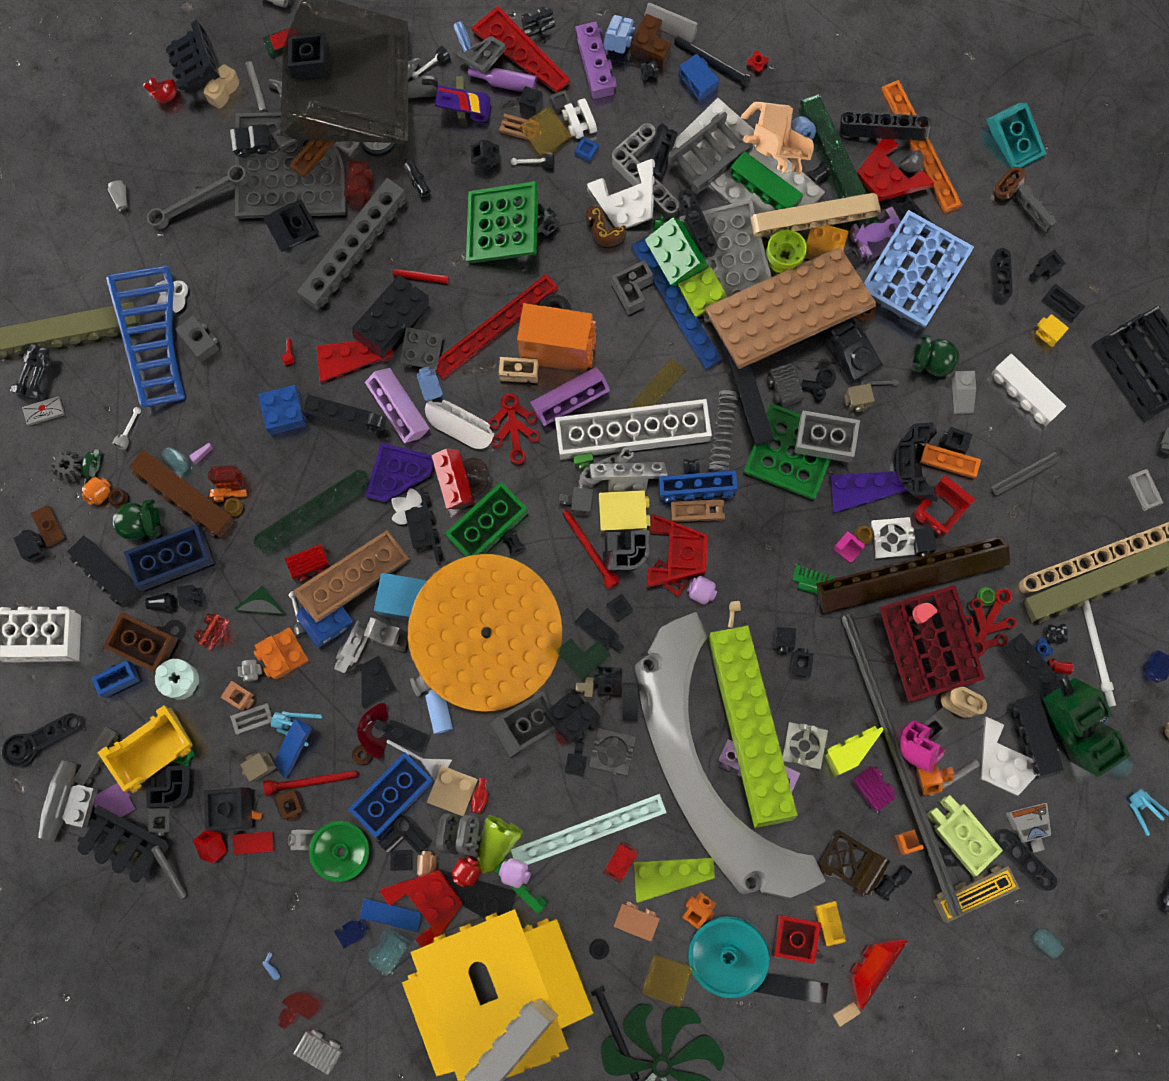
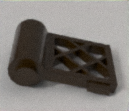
(868, 872)

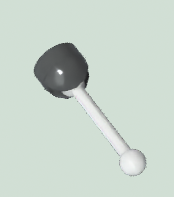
(299, 631)

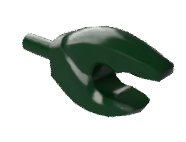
(90, 464)

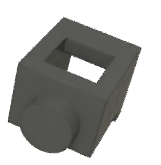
(158, 829)

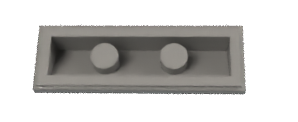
(673, 23)

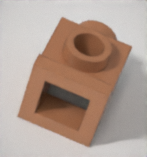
(231, 695)

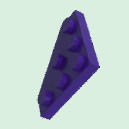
(397, 471)

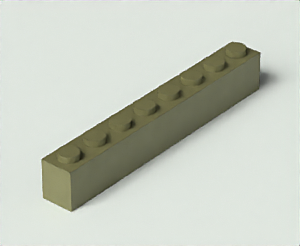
(63, 330)
(1098, 582)

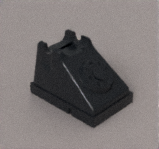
(851, 351)

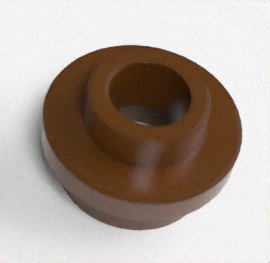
(116, 492)
(361, 761)

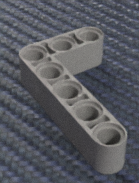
(630, 162)

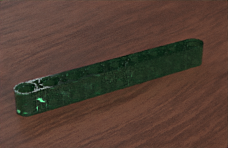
(834, 151)

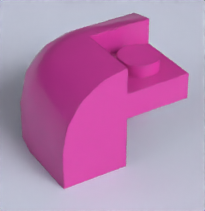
(917, 747)

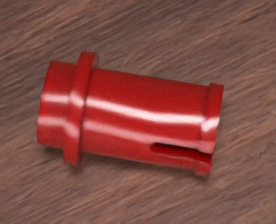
(1060, 667)

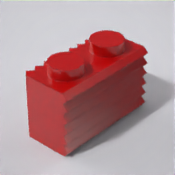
(307, 563)

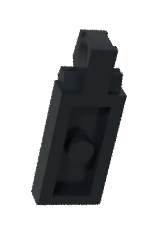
(599, 630)
(403, 734)

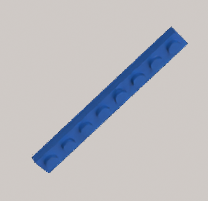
(679, 308)

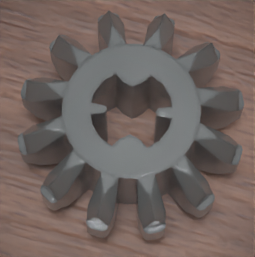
(60, 465)

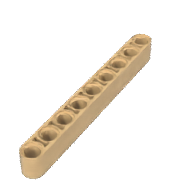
(1092, 561)

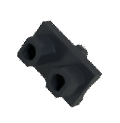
(538, 22)

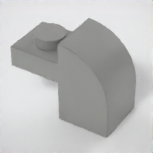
(386, 635)

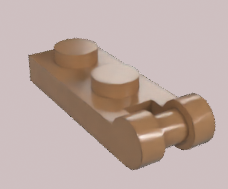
(697, 510)

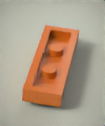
(950, 461)

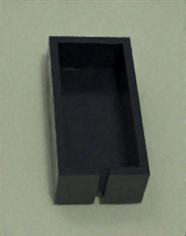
(389, 316)

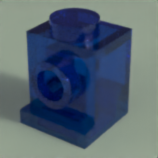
(1158, 667)
(352, 933)

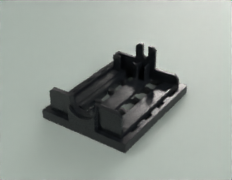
(1157, 329)

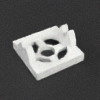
(905, 523)
(821, 735)

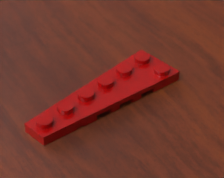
(521, 49)

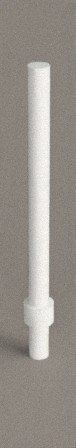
(1106, 685)

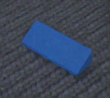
(291, 747)
(391, 915)

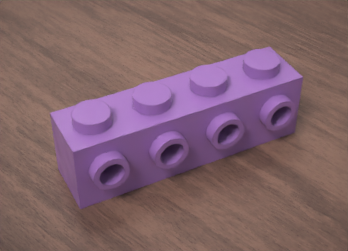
(595, 60)
(570, 396)

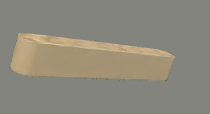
(816, 215)

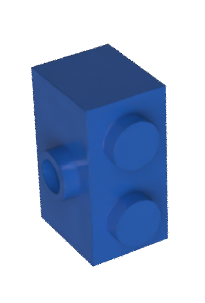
(115, 678)

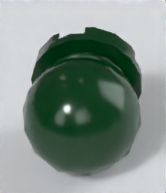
(936, 356)
(136, 520)

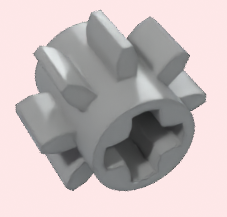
(249, 670)

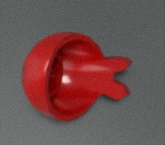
(162, 91)

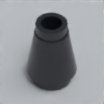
(161, 602)

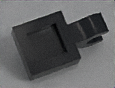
(1049, 263)
(576, 762)

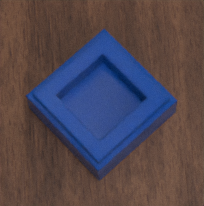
(586, 149)

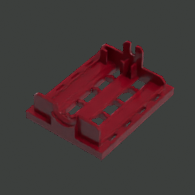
(908, 651)

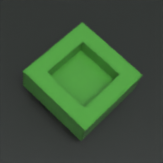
(583, 461)

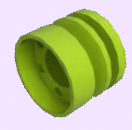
(789, 246)

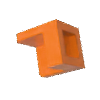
(908, 842)

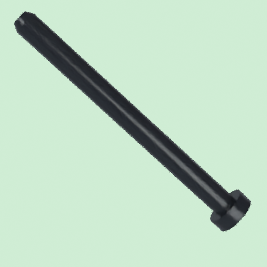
(714, 61)
(598, 992)

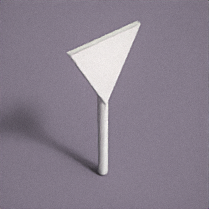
(431, 765)

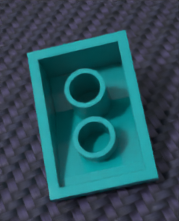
(1017, 135)

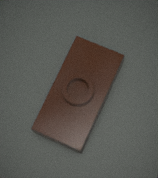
(48, 525)

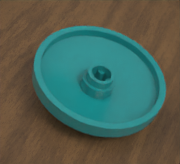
(729, 957)

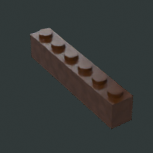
(182, 493)

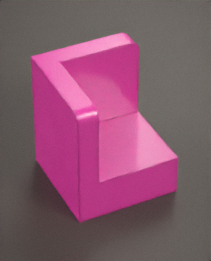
(849, 547)

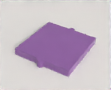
(115, 801)

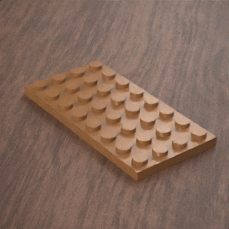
(790, 307)

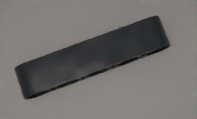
(885, 126)

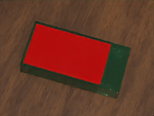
(275, 41)

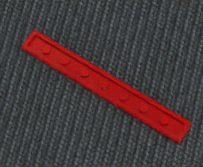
(493, 326)

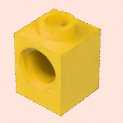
(1051, 330)

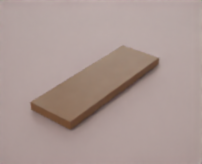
(351, 576)

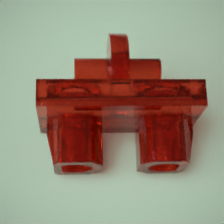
(213, 631)

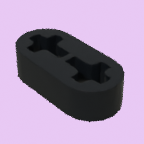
(944, 851)

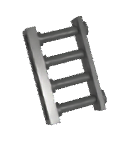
(713, 170)

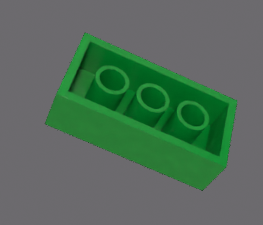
(487, 522)

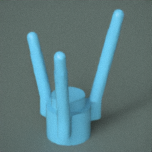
(282, 721)
(1142, 799)

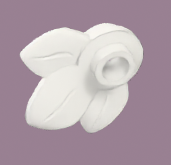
(178, 298)
(402, 504)

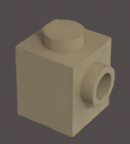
(859, 397)
(257, 766)

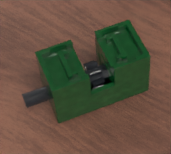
(1076, 715)

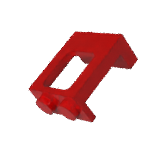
(954, 496)

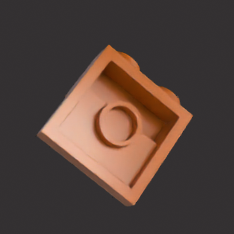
(280, 654)

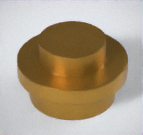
(233, 506)
(864, 534)

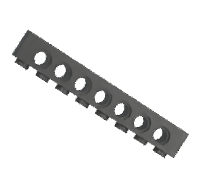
(387, 191)

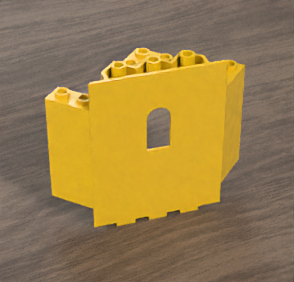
(522, 967)

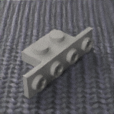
(627, 475)

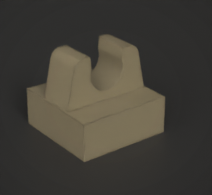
(587, 688)

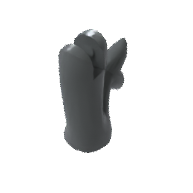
(421, 86)

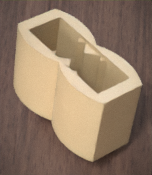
(218, 90)

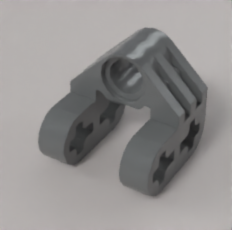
(459, 836)

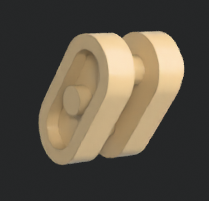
(963, 702)

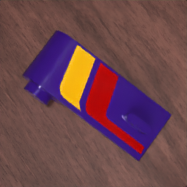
(464, 101)

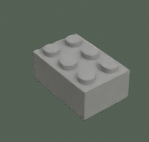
(827, 436)

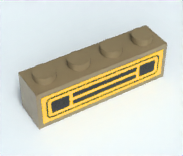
(979, 892)

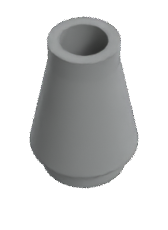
(118, 193)

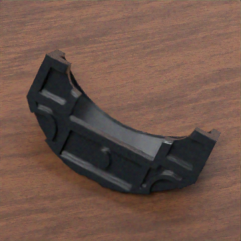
(908, 460)

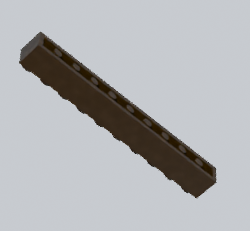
(913, 574)

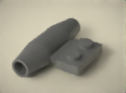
(65, 802)

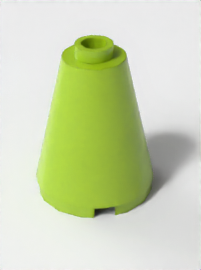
(496, 842)

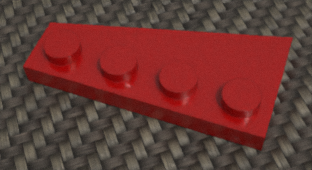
(345, 357)

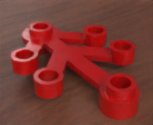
(513, 426)
(986, 625)

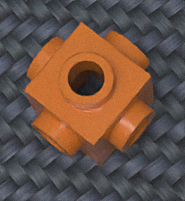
(699, 910)

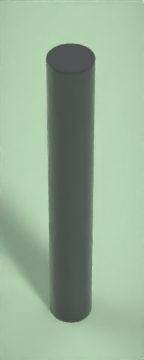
(168, 872)

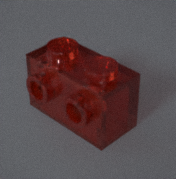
(357, 182)

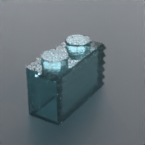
(389, 951)

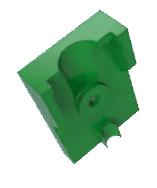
(536, 904)

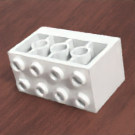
(39, 635)

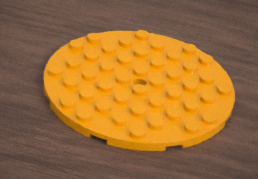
(448, 637)

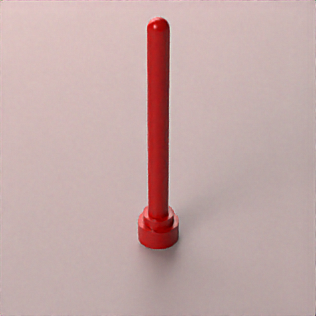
(610, 579)
(271, 787)

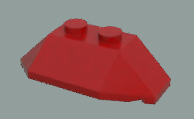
(874, 968)

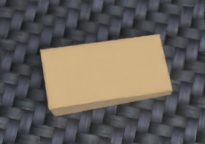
(846, 1014)

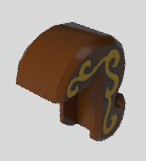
(600, 233)

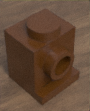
(291, 798)

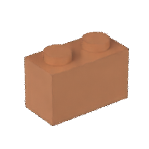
(636, 921)

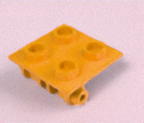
(824, 239)

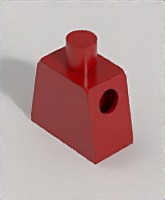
(620, 862)

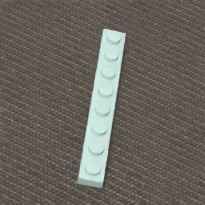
(589, 830)

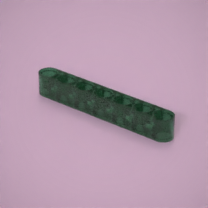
(302, 511)

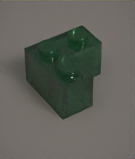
(583, 663)

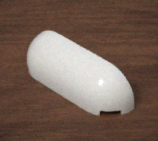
(459, 424)

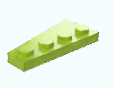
(663, 877)

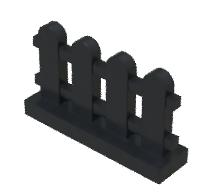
(192, 57)
(116, 835)

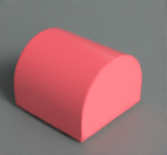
(923, 612)

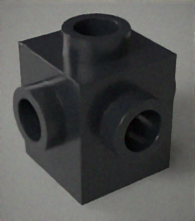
(485, 154)
(546, 220)
(609, 680)

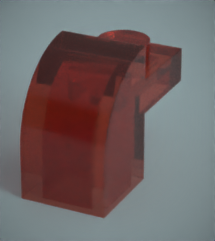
(299, 1002)

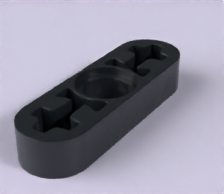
(997, 282)

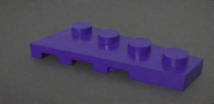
(863, 488)

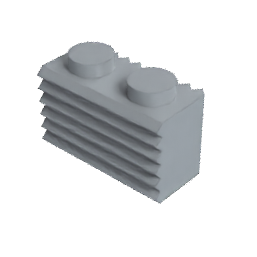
(318, 1051)

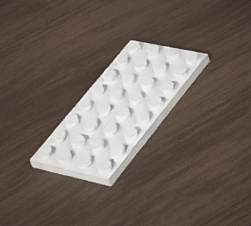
(724, 185)

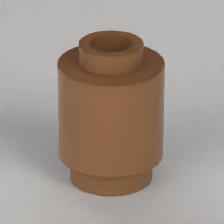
(426, 862)

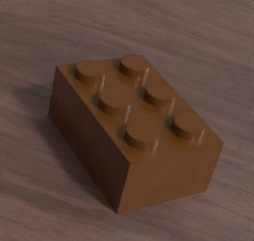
(140, 642)

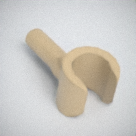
(734, 606)

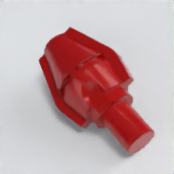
(479, 797)

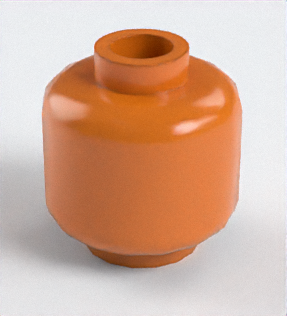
(96, 491)

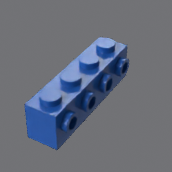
(697, 485)

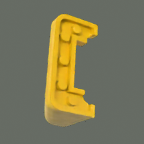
(147, 750)

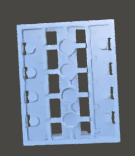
(904, 241)

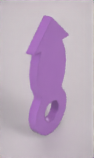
(876, 231)

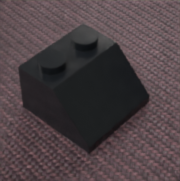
(291, 225)

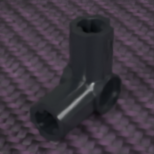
(394, 835)

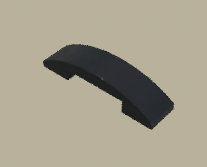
(794, 988)

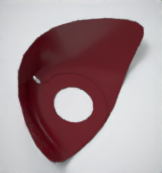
(371, 744)

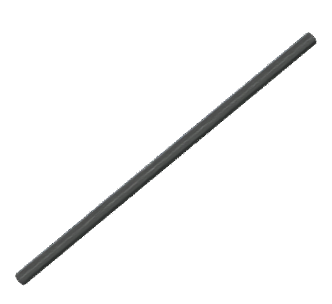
(902, 766)

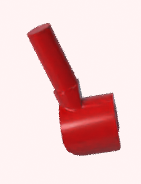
(288, 357)

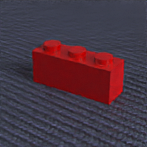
(452, 479)

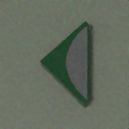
(261, 603)

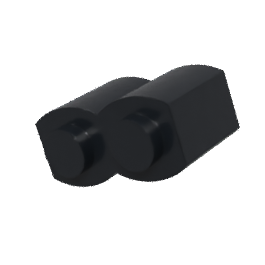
(251, 140)

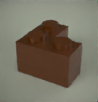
(647, 42)

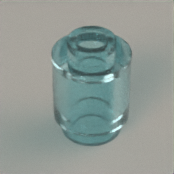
(174, 460)
(1048, 943)

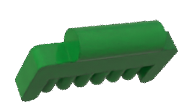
(807, 583)

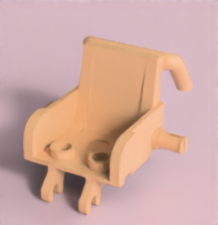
(776, 138)

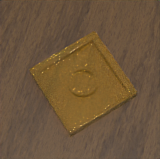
(545, 131)
(667, 980)

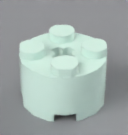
(167, 673)

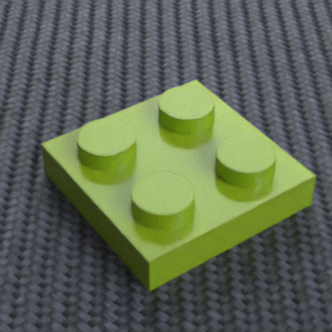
(702, 291)

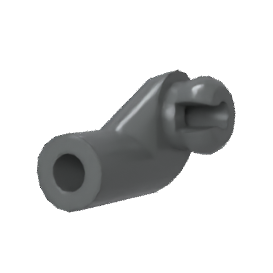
(274, 84)

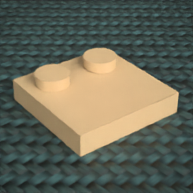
(452, 790)

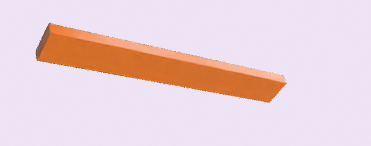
(932, 166)

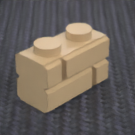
(518, 369)

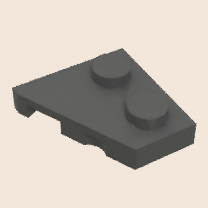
(483, 54)

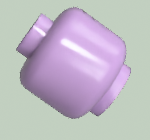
(702, 590)
(514, 873)

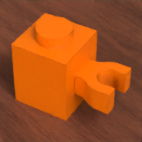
(933, 782)

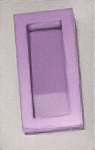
(201, 453)

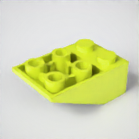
(850, 755)

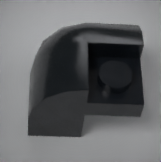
(625, 549)
(168, 787)

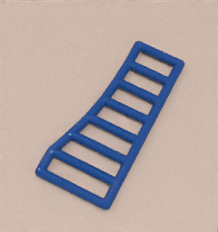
(167, 325)

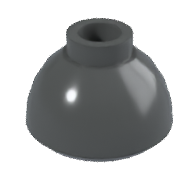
(913, 162)

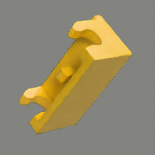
(831, 925)

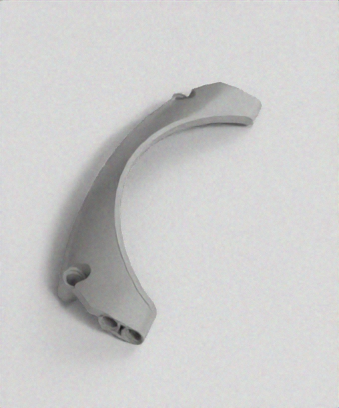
(729, 842)

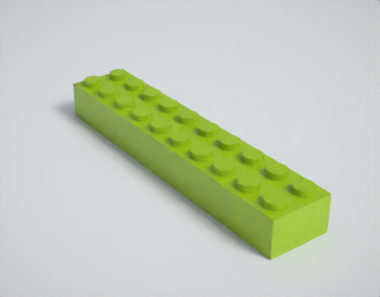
(752, 727)

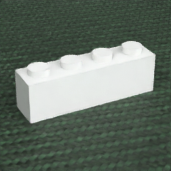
(1028, 390)

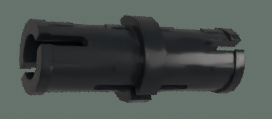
(417, 179)

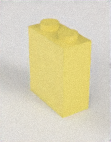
(623, 511)

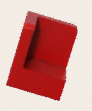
(210, 846)

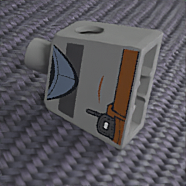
(1031, 825)

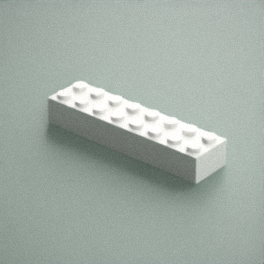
(633, 428)

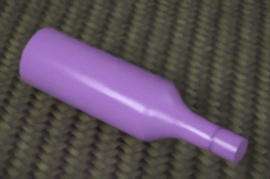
(506, 78)

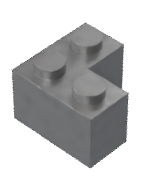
(628, 285)

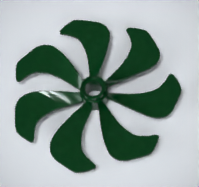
(673, 1021)

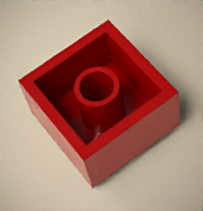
(796, 939)

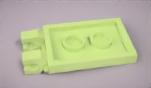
(964, 835)

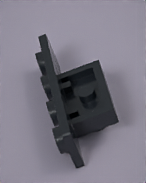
(421, 528)

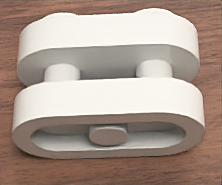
(570, 114)

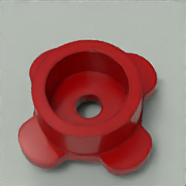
(758, 66)

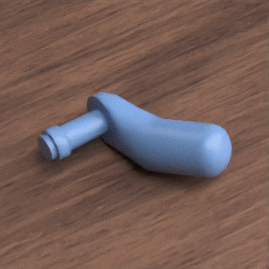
(271, 969)

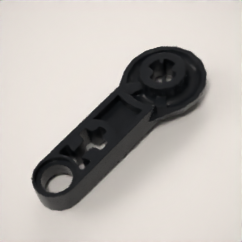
(36, 740)

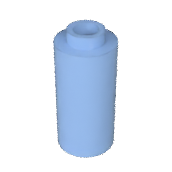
(438, 713)

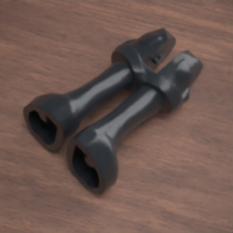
(39, 360)

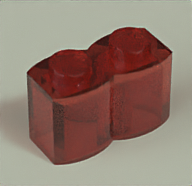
(226, 477)

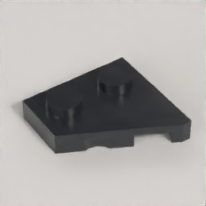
(375, 682)

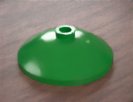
(325, 847)

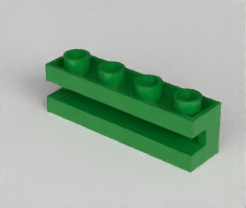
(764, 183)

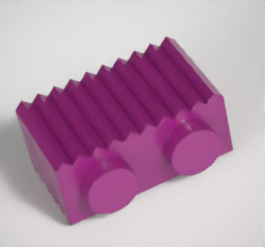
(873, 788)

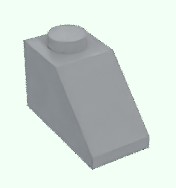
(963, 392)

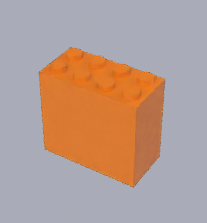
(557, 337)

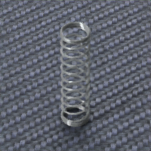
(712, 467)

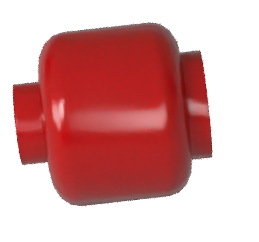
(466, 871)

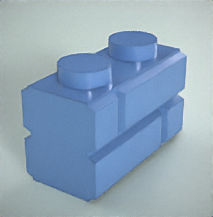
(619, 34)
(429, 383)

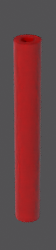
(421, 276)

